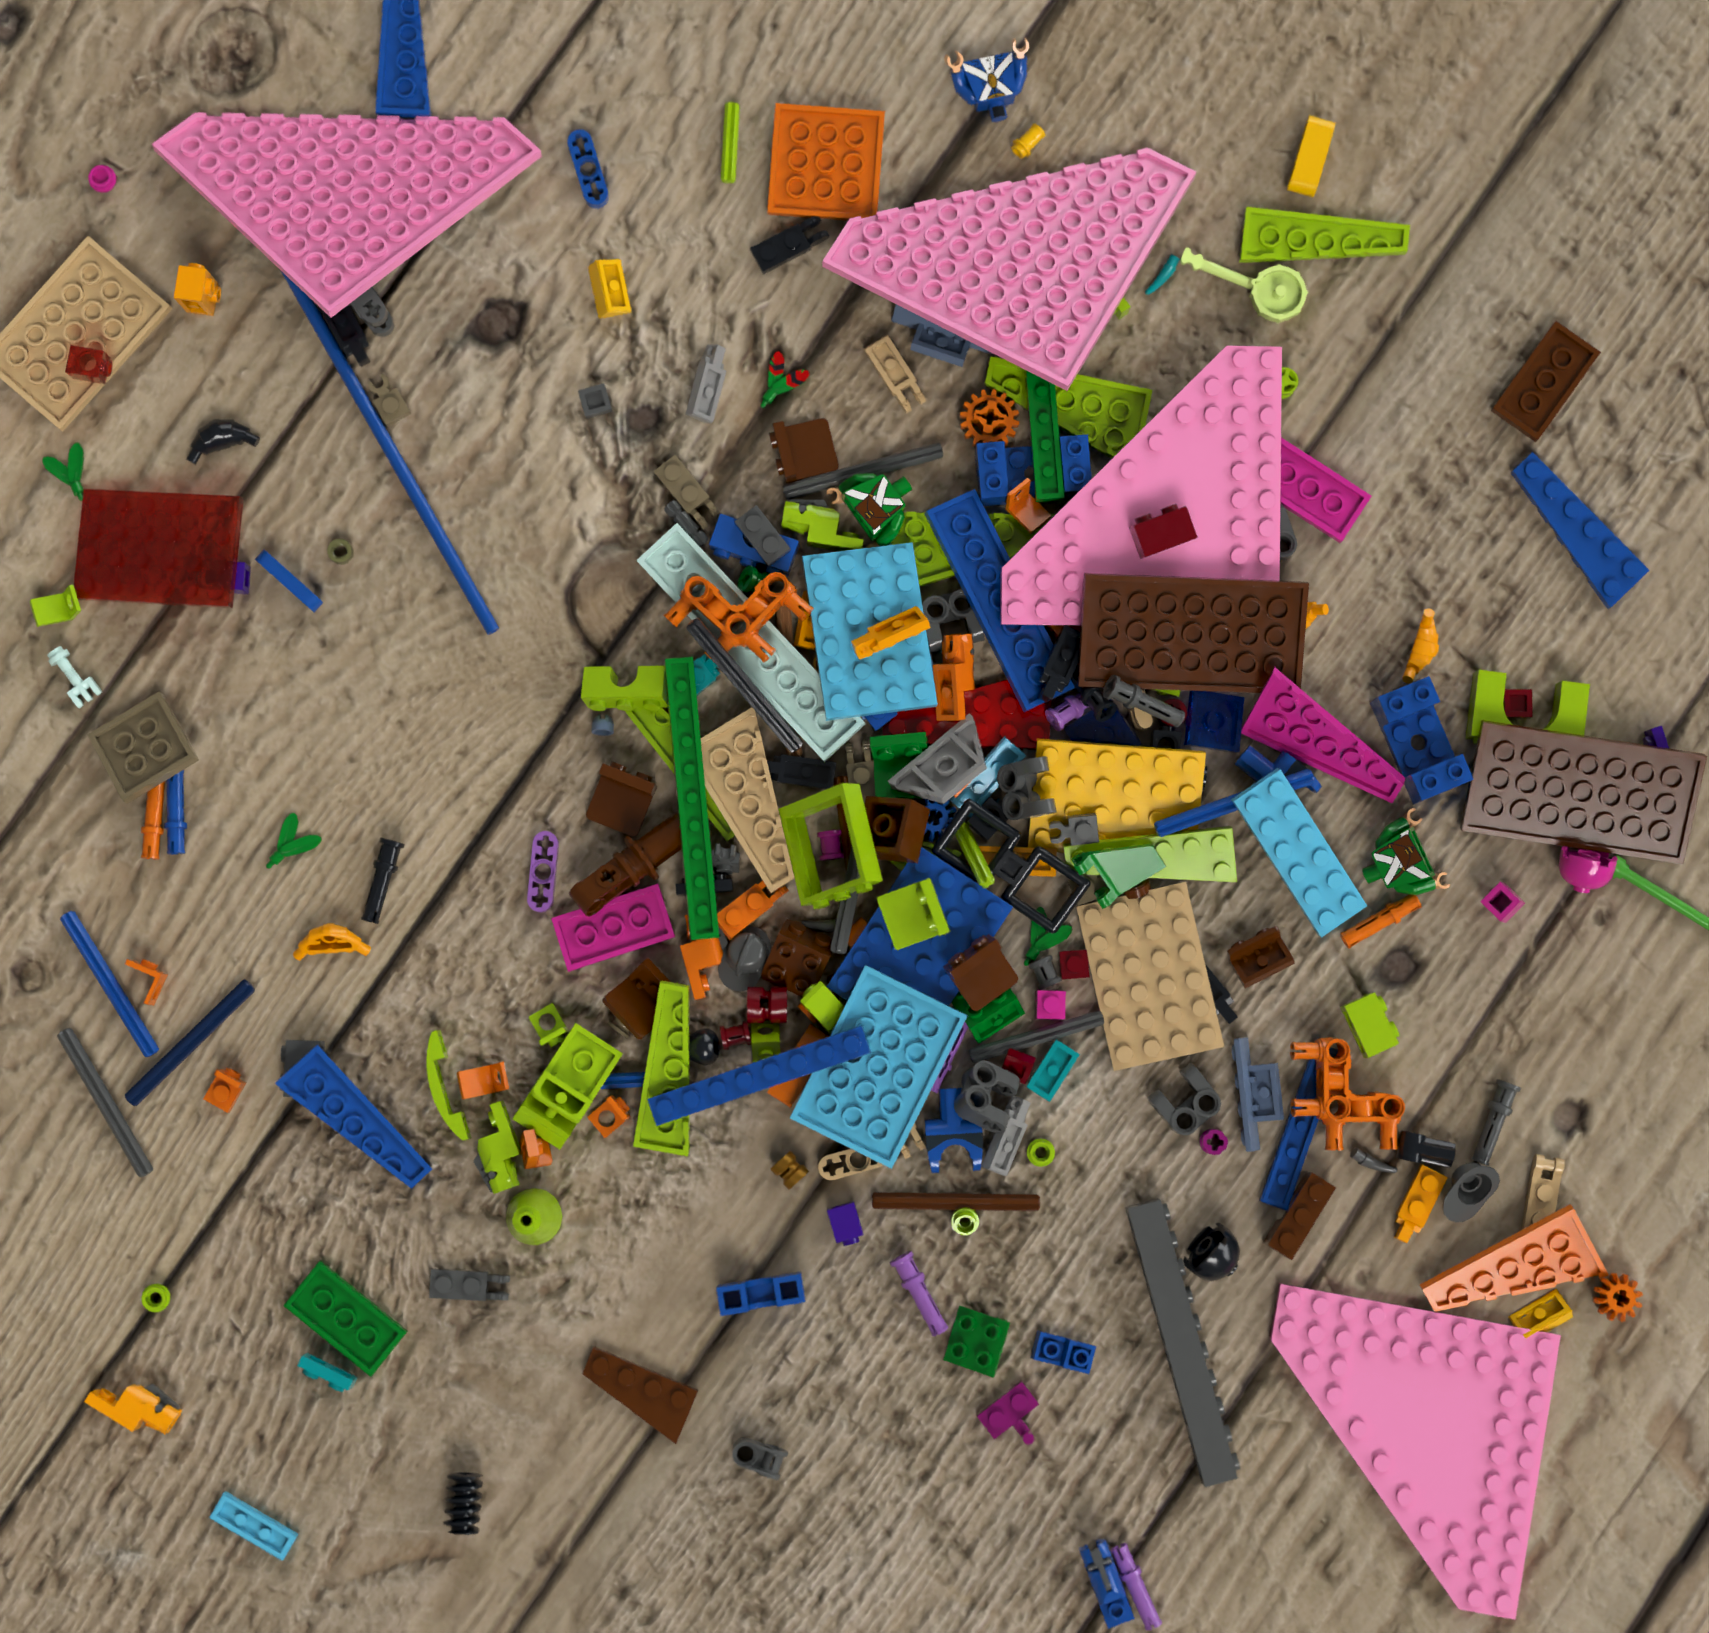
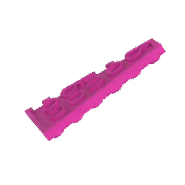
(1299, 726)

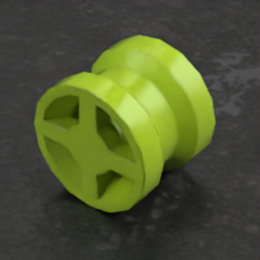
(1289, 378)

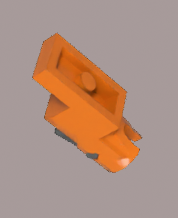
(954, 676)
(700, 956)

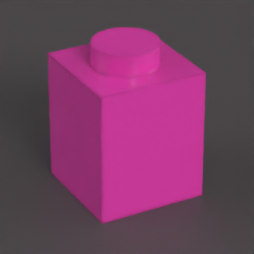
(1502, 902)
(1050, 1004)

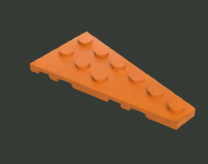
(1525, 1262)

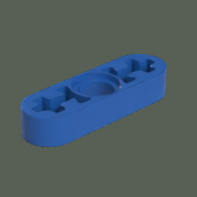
(575, 153)
(289, 580)

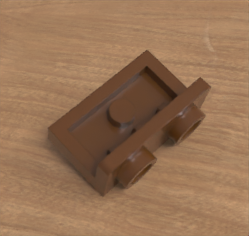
(1259, 956)

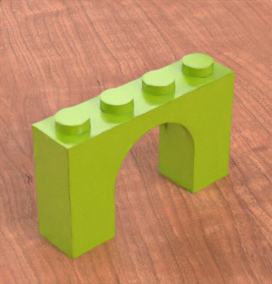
(1487, 701)

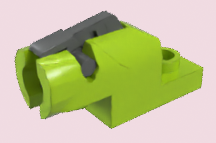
(820, 523)
(497, 1150)

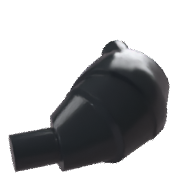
(220, 435)

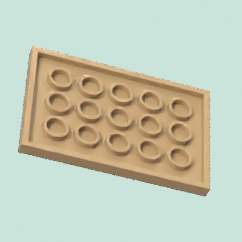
(86, 305)
(1150, 977)

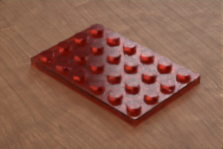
(158, 548)

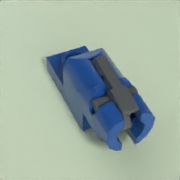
(1106, 1584)

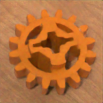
(978, 418)

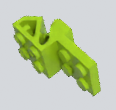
(567, 1086)

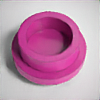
(102, 178)

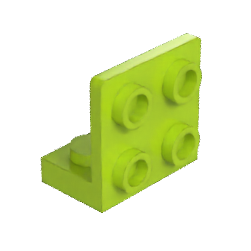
(913, 914)

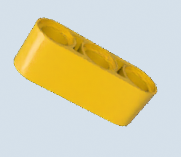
(1311, 156)

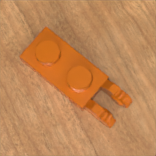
(747, 909)

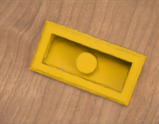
(609, 288)
(1542, 1316)

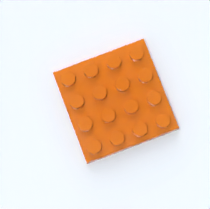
(825, 162)

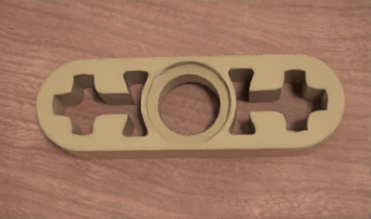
(839, 1171)

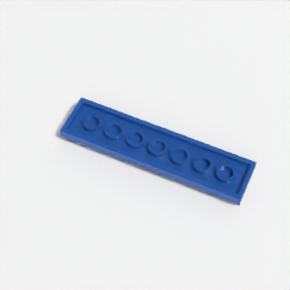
(977, 562)

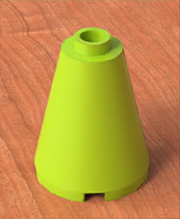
(543, 1210)

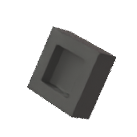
(595, 401)

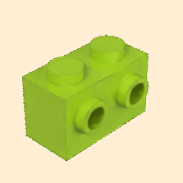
(1370, 1024)

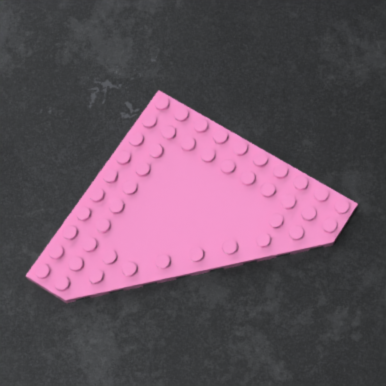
(346, 193)
(1022, 263)
(1204, 451)
(1438, 1421)

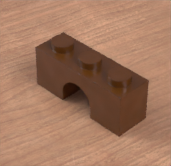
(1307, 1204)

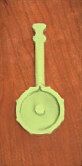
(1275, 293)

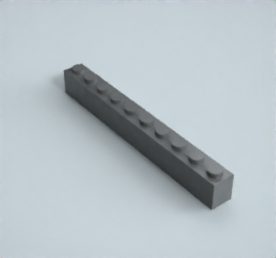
(1181, 1342)

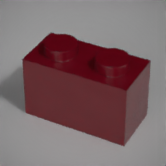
(1163, 531)

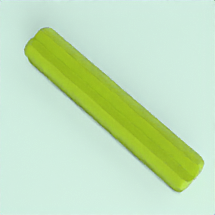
(730, 142)
(974, 856)

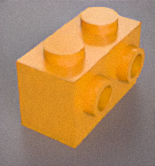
(196, 289)

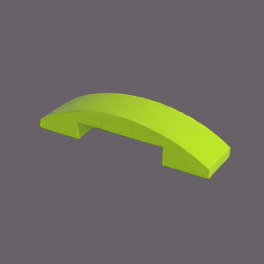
(437, 1051)

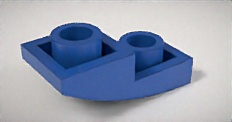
(1063, 1352)

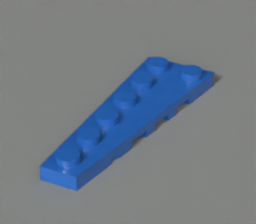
(402, 62)
(1594, 548)
(335, 1100)

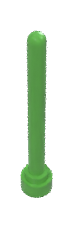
(1622, 871)

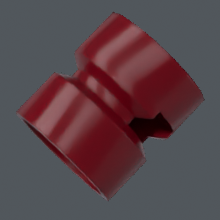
(776, 1001)

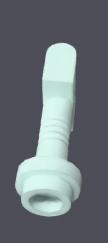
(59, 657)

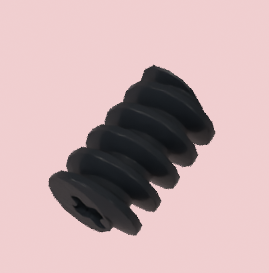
(464, 1503)

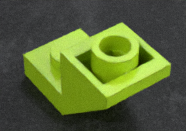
(822, 1006)

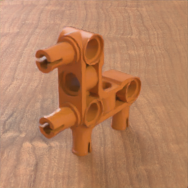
(753, 612)
(1332, 1085)

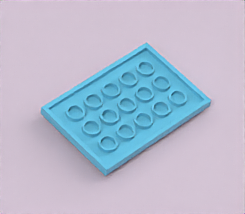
(848, 596)
(878, 1096)

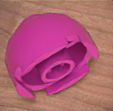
(1586, 868)

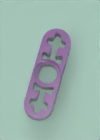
(551, 851)

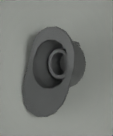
(744, 959)
(1469, 1191)

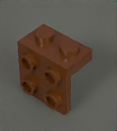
(804, 449)
(621, 799)
(797, 957)
(981, 972)
(636, 998)

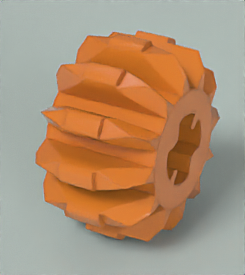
(1625, 1289)

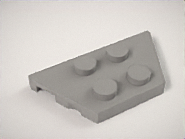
(944, 765)

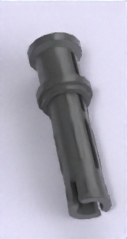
(1132, 697)
(1499, 1109)

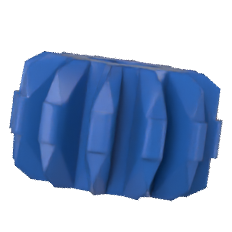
(942, 823)

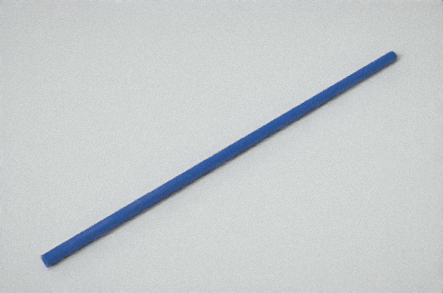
(395, 459)

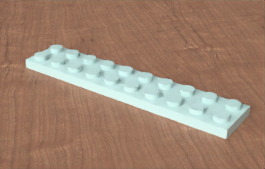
(785, 677)

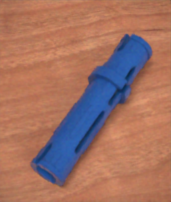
(175, 815)

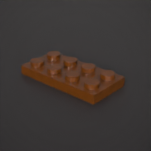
(1545, 381)

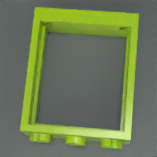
(801, 852)

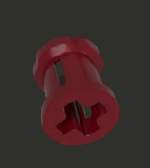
(735, 1035)

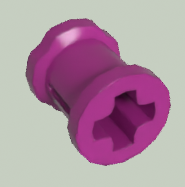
(830, 845)
(1208, 1134)

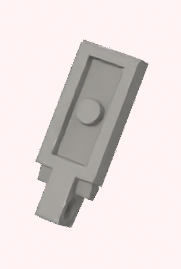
(707, 385)
(1005, 1144)

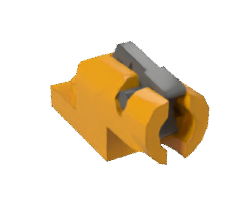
(137, 1406)

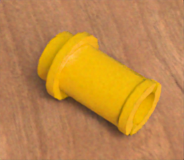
(1023, 145)

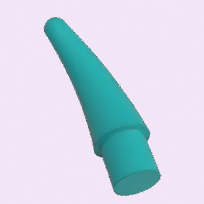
(1165, 273)

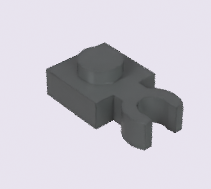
(1080, 830)
(725, 860)

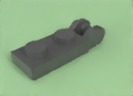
(465, 1285)

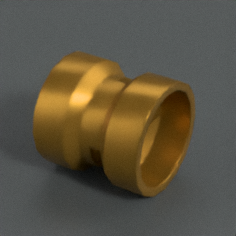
(792, 1176)

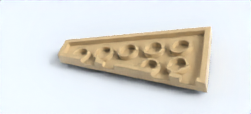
(744, 793)

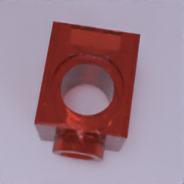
(80, 356)

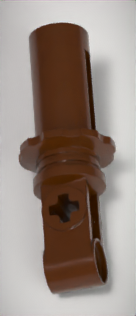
(629, 866)

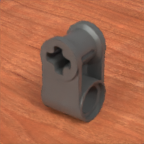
(761, 1457)

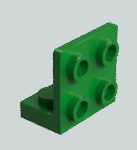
(891, 755)
(992, 1016)

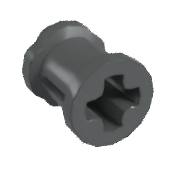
(1051, 978)

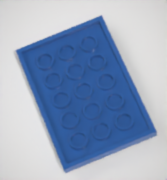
(968, 913)

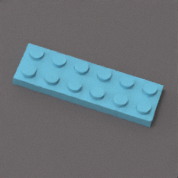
(1299, 852)

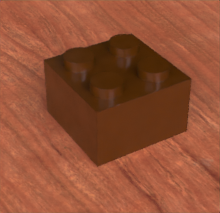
(896, 827)

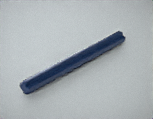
(189, 1042)

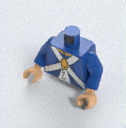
(990, 80)

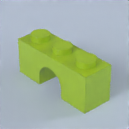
(602, 691)

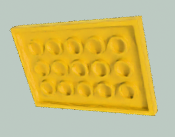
(1119, 783)

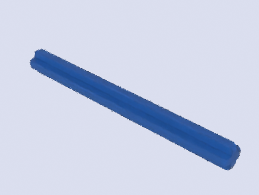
(1219, 807)
(109, 984)

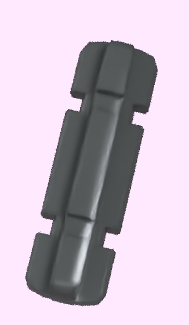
(675, 511)

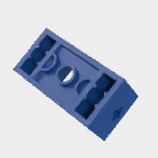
(1003, 468)
(1411, 713)

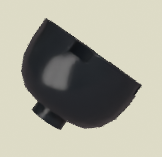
(1213, 1253)

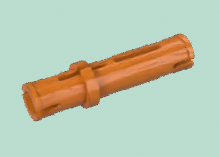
(153, 821)
(1390, 914)

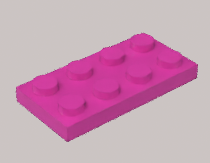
(1319, 493)
(617, 929)

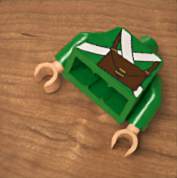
(874, 504)
(1402, 860)

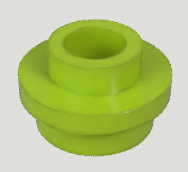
(1049, 1156)
(965, 1228)
(148, 1302)

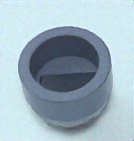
(602, 727)

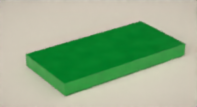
(345, 1318)

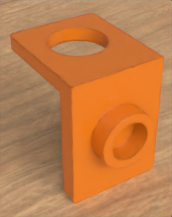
(1025, 508)
(150, 968)
(482, 1080)
(619, 1109)

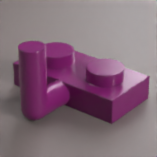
(1008, 1412)

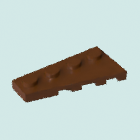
(646, 1393)

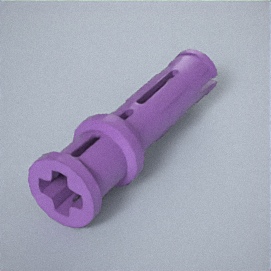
(1065, 712)
(914, 1282)

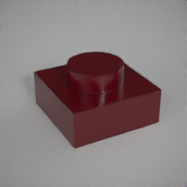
(1518, 703)
(1074, 964)
(1019, 1064)

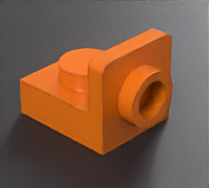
(225, 1089)
(534, 1151)

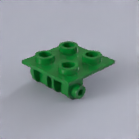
(976, 1341)

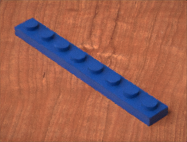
(759, 1075)

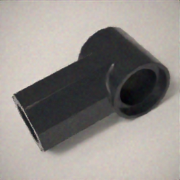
(1418, 1148)

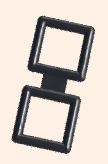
(1012, 866)

